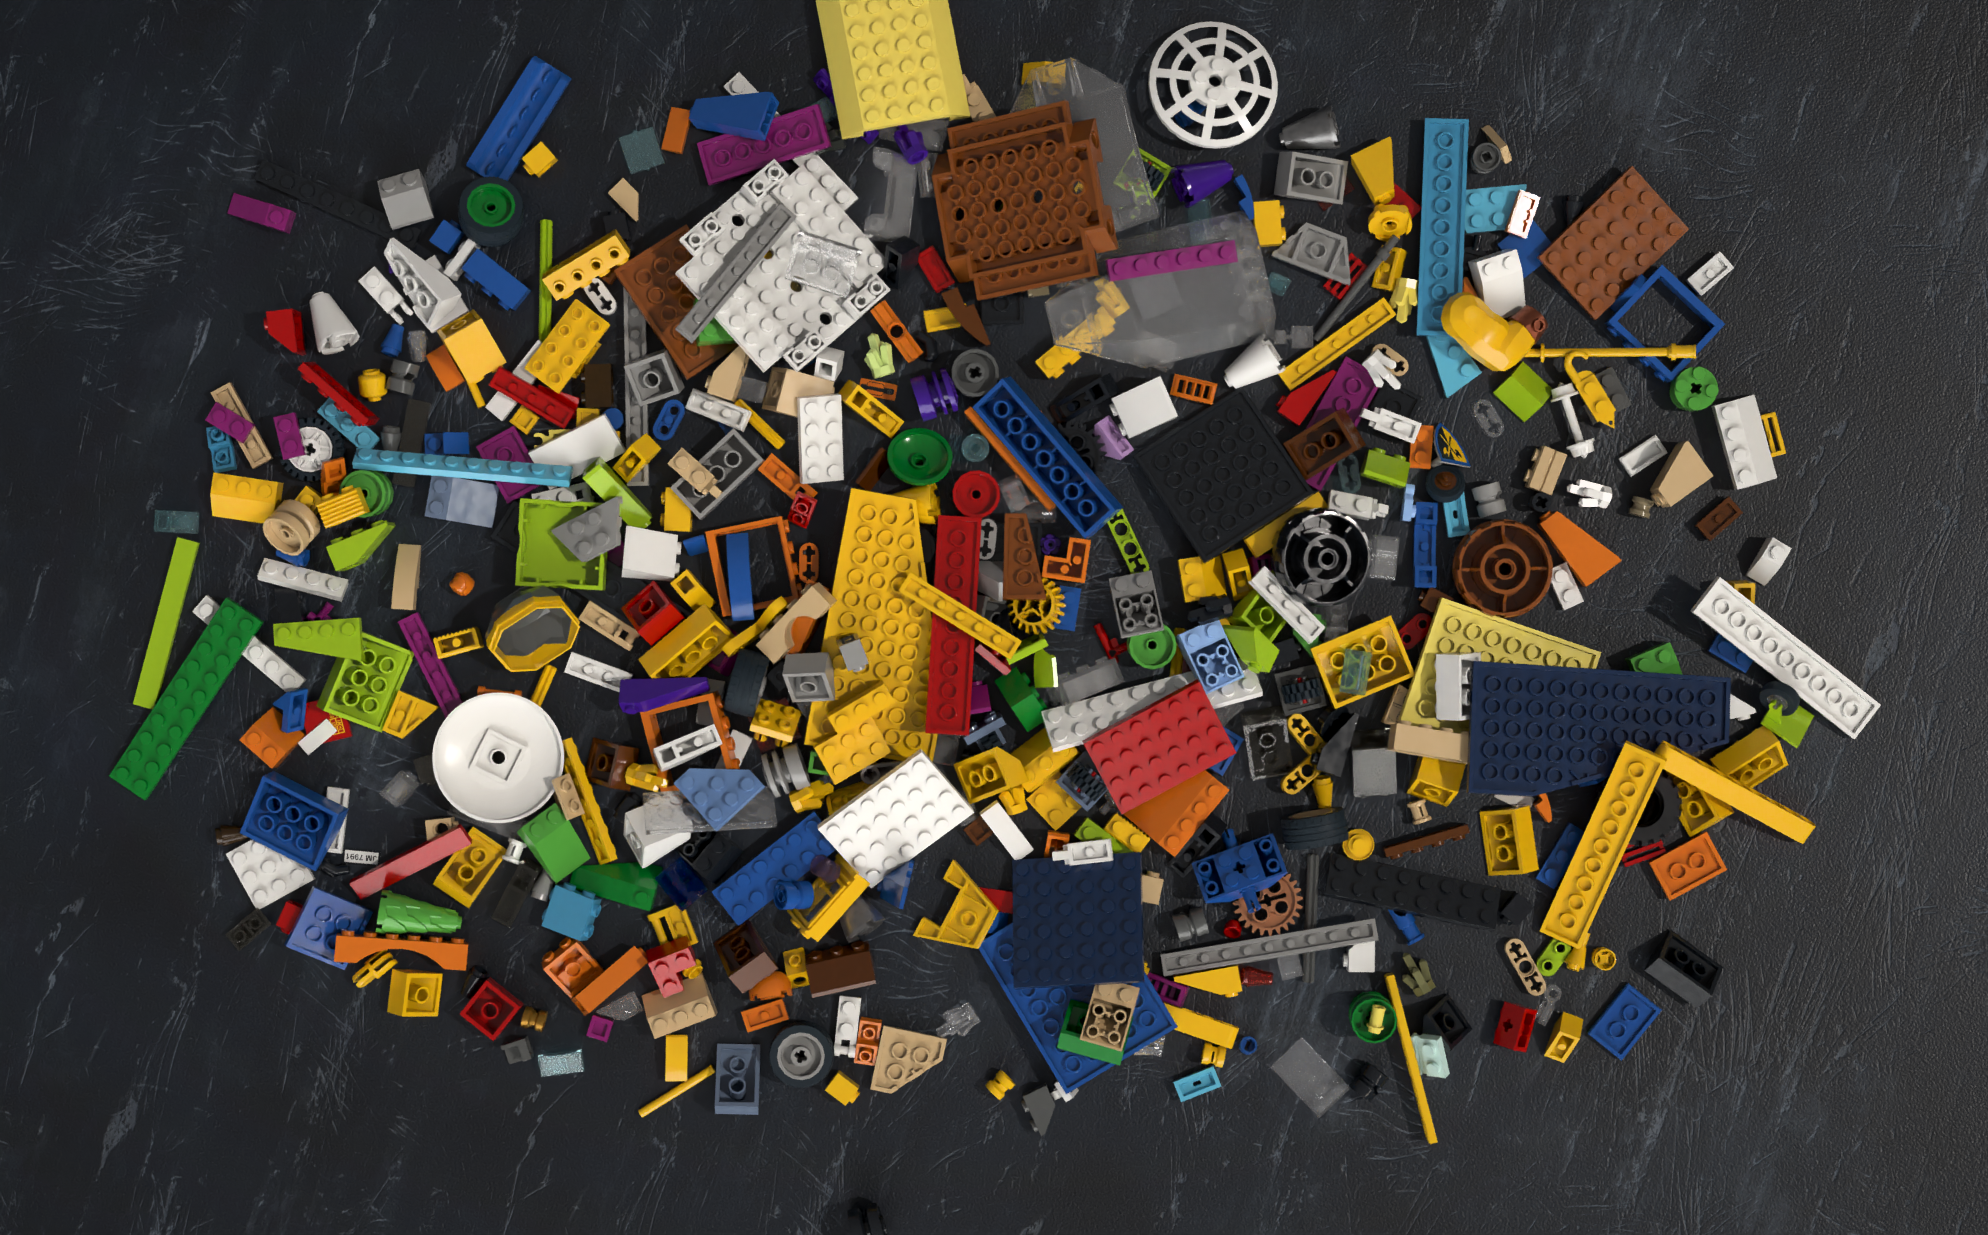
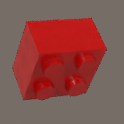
(491, 1009)

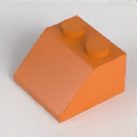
(268, 739)

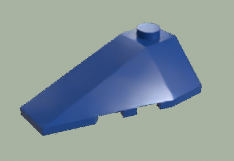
(896, 885)

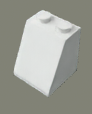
(1143, 408)
(650, 554)
(649, 847)

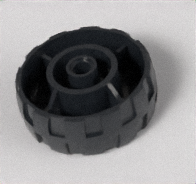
(1299, 553)

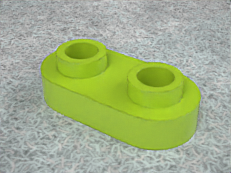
(1551, 955)

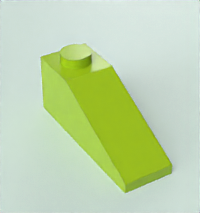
(1091, 831)

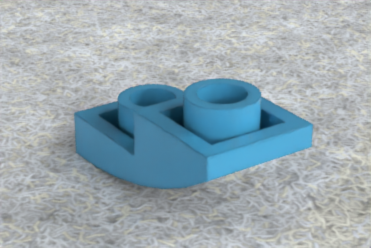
(221, 450)

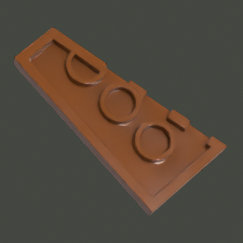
(1021, 568)

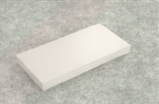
(581, 446)

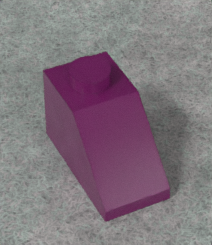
(980, 698)

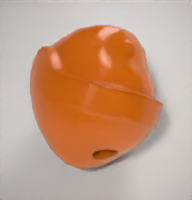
(462, 583)

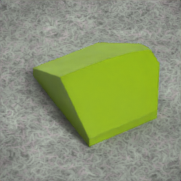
(1045, 670)

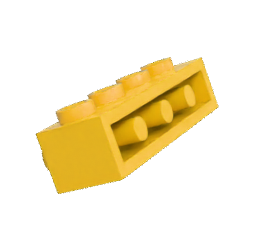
(586, 265)
(1055, 360)

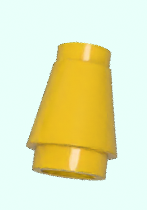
(1323, 790)

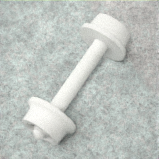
(1581, 447)

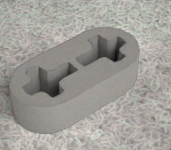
(991, 540)

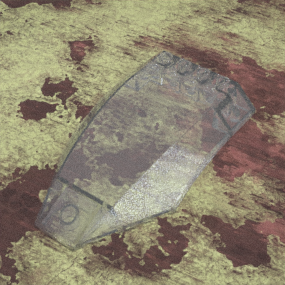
(1171, 313)

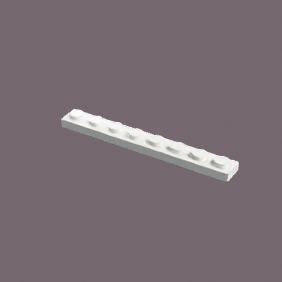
(812, 162)

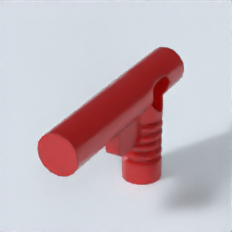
(1109, 644)

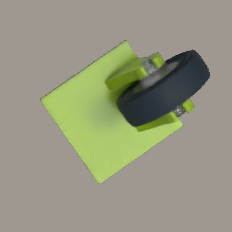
(1784, 713)

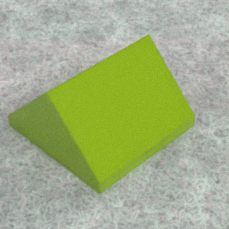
(1523, 392)

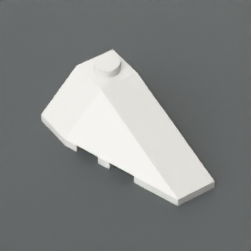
(429, 288)

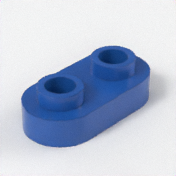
(667, 419)

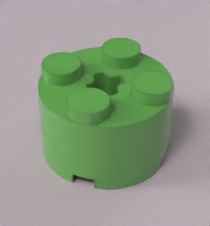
(1705, 393)

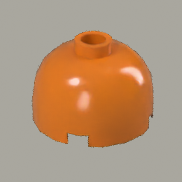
(771, 987)

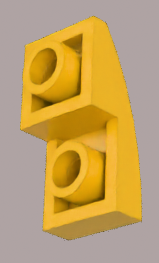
(676, 1057)

